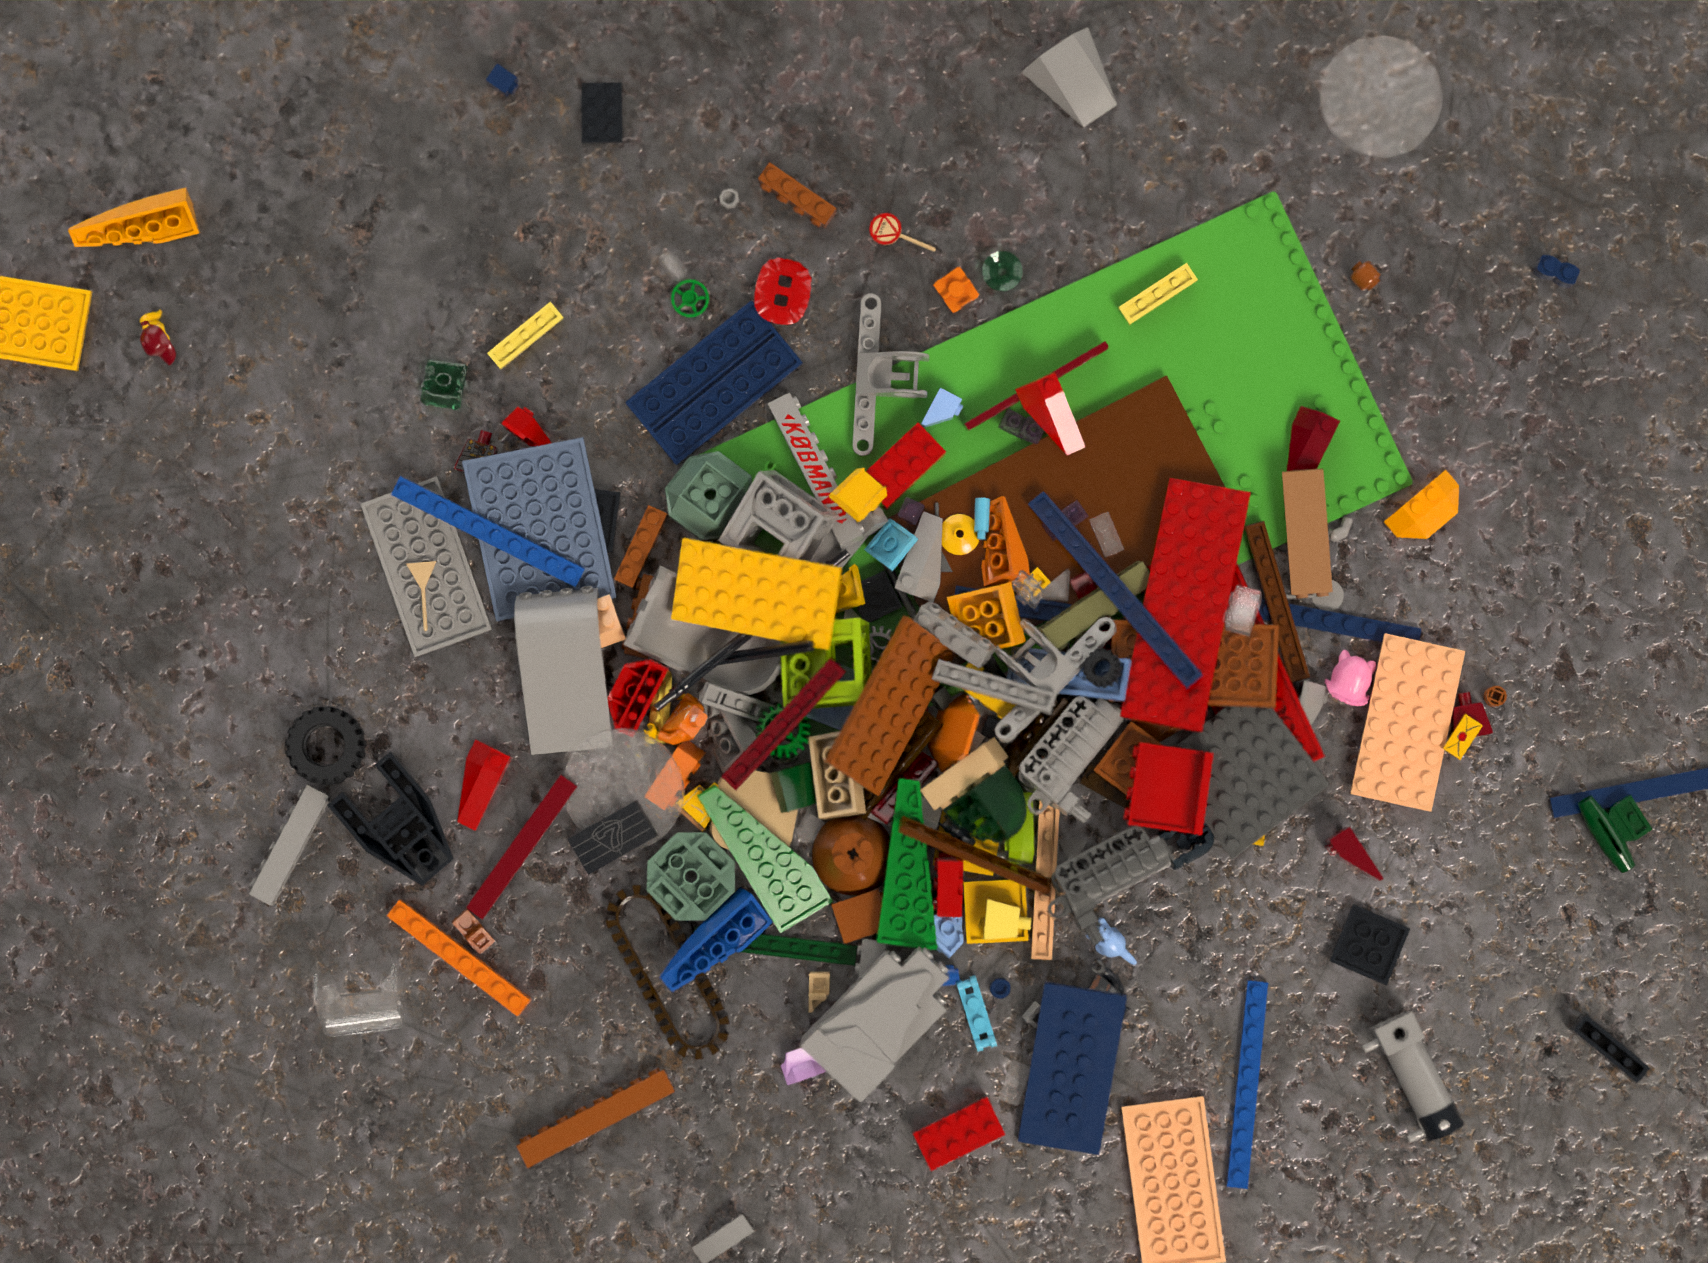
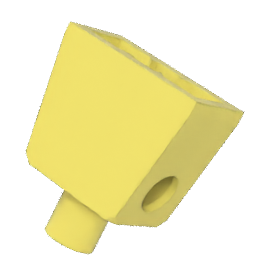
(1003, 921)

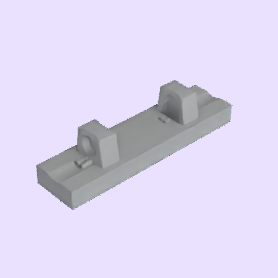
(734, 702)

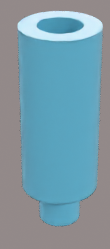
(981, 519)

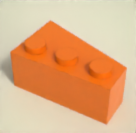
(687, 758)

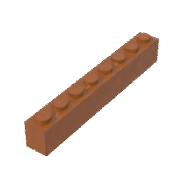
(591, 1120)

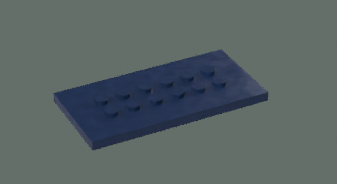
(713, 383)
(1072, 1068)

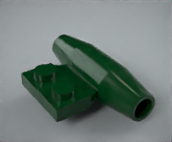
(1615, 828)

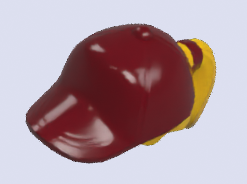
(154, 338)

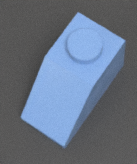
(942, 408)

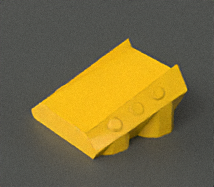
(859, 494)

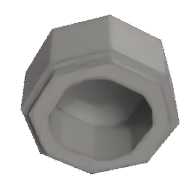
(729, 198)

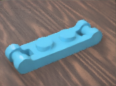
(976, 1013)

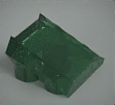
(443, 384)

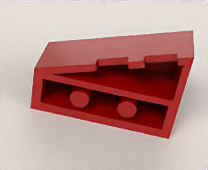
(949, 885)

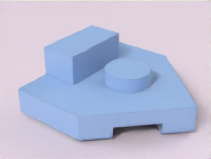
(948, 934)

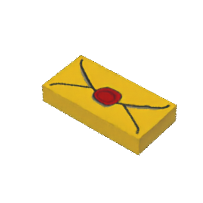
(1462, 737)

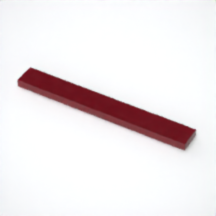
(1014, 398)
(783, 724)
(522, 846)

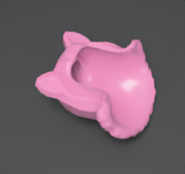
(1351, 679)

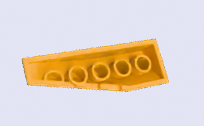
(144, 220)

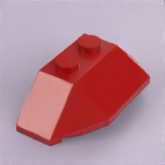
(634, 692)

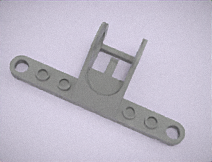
(876, 373)
(1051, 672)

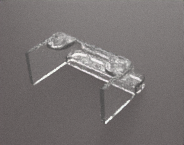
(360, 1011)

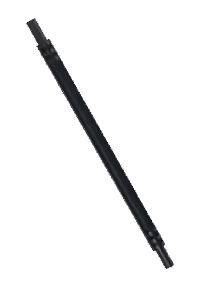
(686, 683)

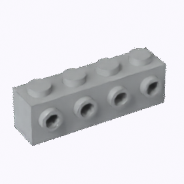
(955, 634)

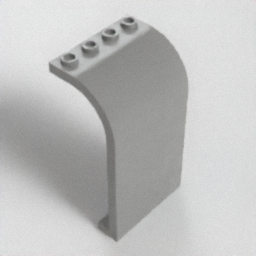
(561, 668)

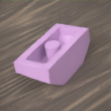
(800, 1066)

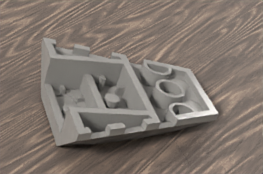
(1074, 78)

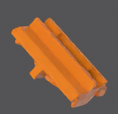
(956, 289)

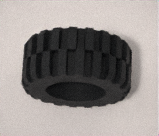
(298, 739)

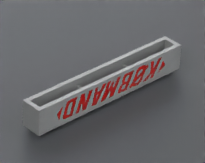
(813, 465)

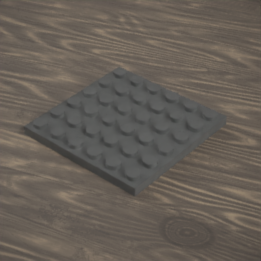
(1255, 774)

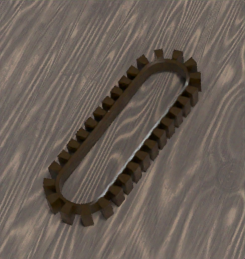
(628, 960)

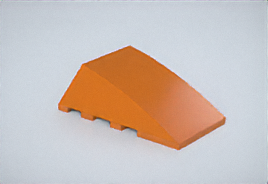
(956, 734)

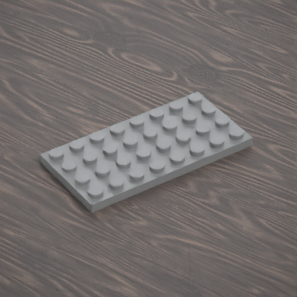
(452, 597)

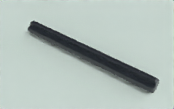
(769, 652)

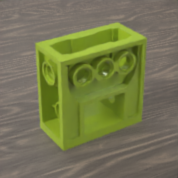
(843, 693)

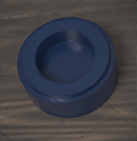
(1000, 988)

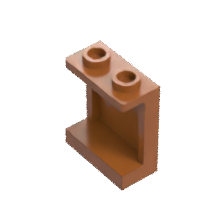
(858, 915)

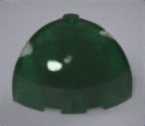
(992, 808)

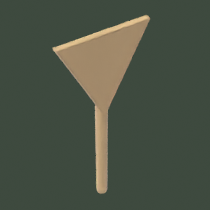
(422, 572)

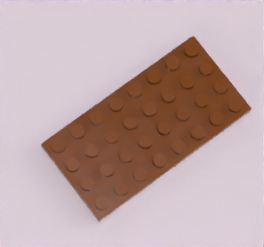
(1243, 670)
(889, 707)

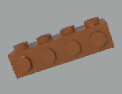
(797, 195)

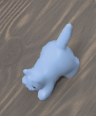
(1113, 943)

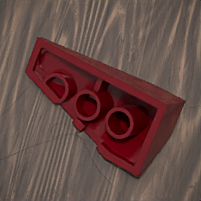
(1309, 438)

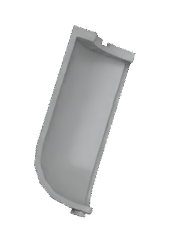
(689, 644)

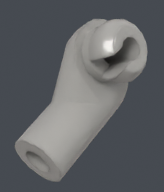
(1340, 532)

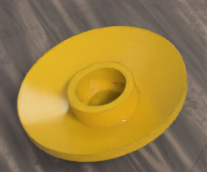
(957, 545)

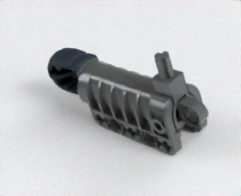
(1118, 872)

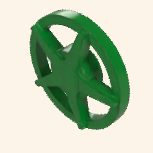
(690, 298)

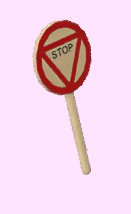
(887, 229)

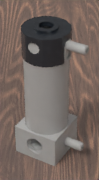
(1417, 1076)

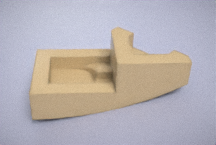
(818, 988)

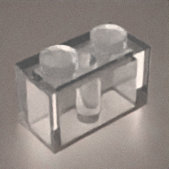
(1243, 610)

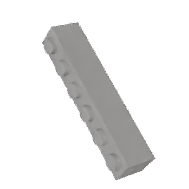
(289, 845)

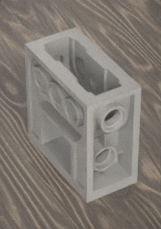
(784, 512)

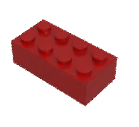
(906, 463)
(958, 1133)

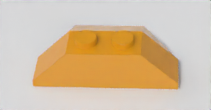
(1427, 509)

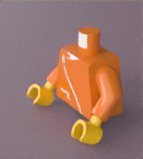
(682, 723)

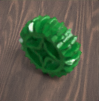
(795, 742)

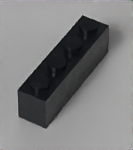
(1609, 1048)

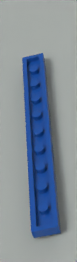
(487, 531)
(1247, 1084)

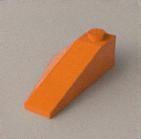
(1004, 548)

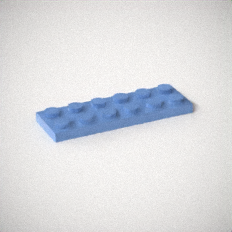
(1079, 684)

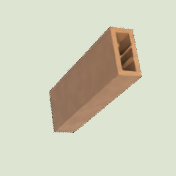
(1307, 532)

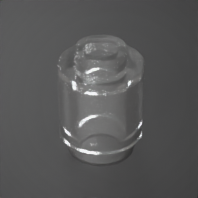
(673, 266)

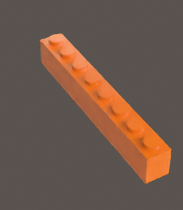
(459, 957)

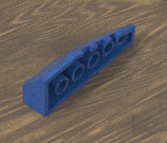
(719, 936)

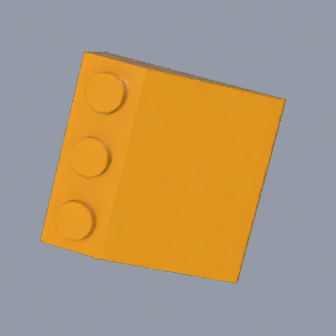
(990, 613)

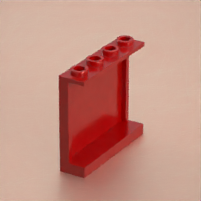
(1168, 788)

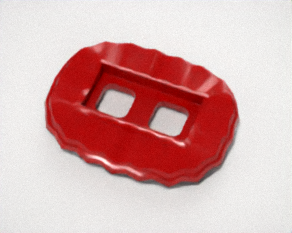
(768, 287)

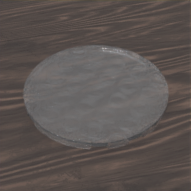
(1381, 96)
(620, 769)

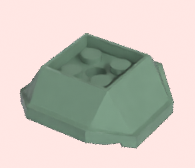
(686, 492)
(668, 876)

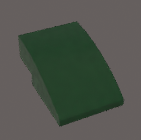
(794, 787)

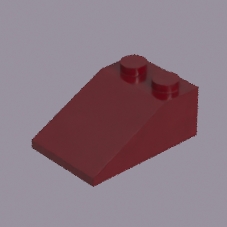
(1349, 850)

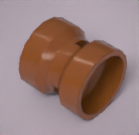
(1493, 699)

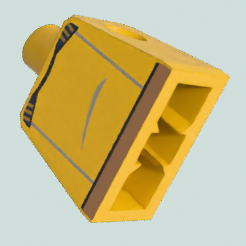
(694, 810)

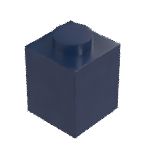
(502, 81)

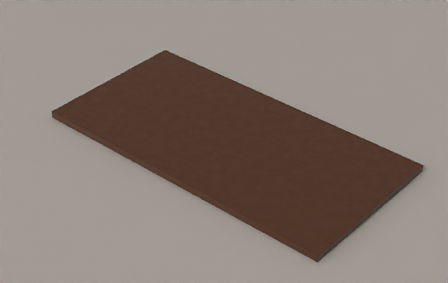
(1121, 471)

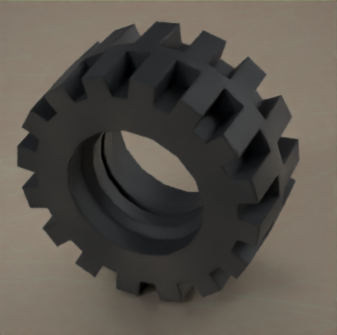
(1111, 676)

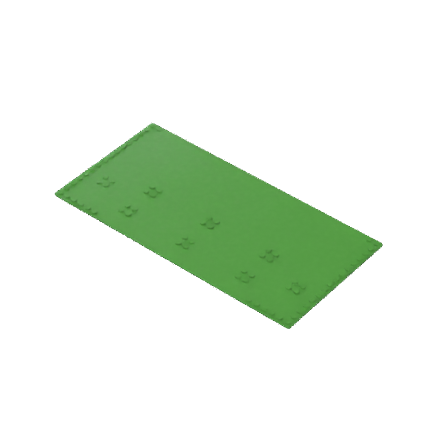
(1234, 344)

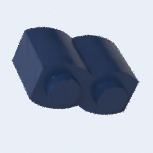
(1552, 269)

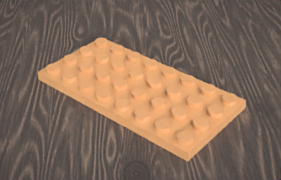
(1407, 722)
(1173, 1182)

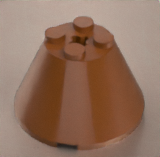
(833, 862)

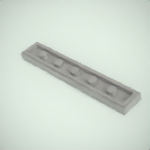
(994, 686)

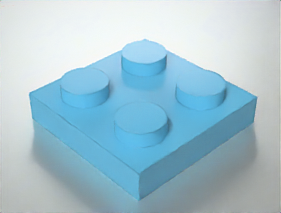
(891, 544)

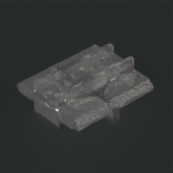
(1027, 589)

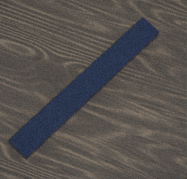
(1639, 790)

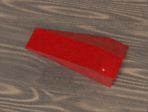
(1049, 408)
(525, 427)
(481, 779)

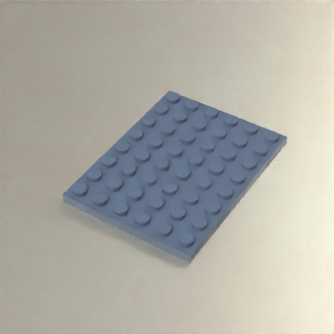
(549, 500)

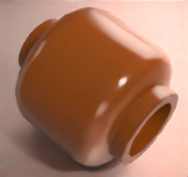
(1365, 275)

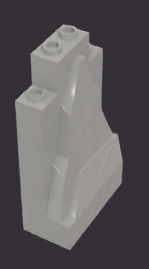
(878, 1020)

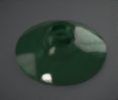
(1006, 261)

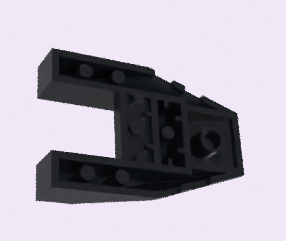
(406, 832)

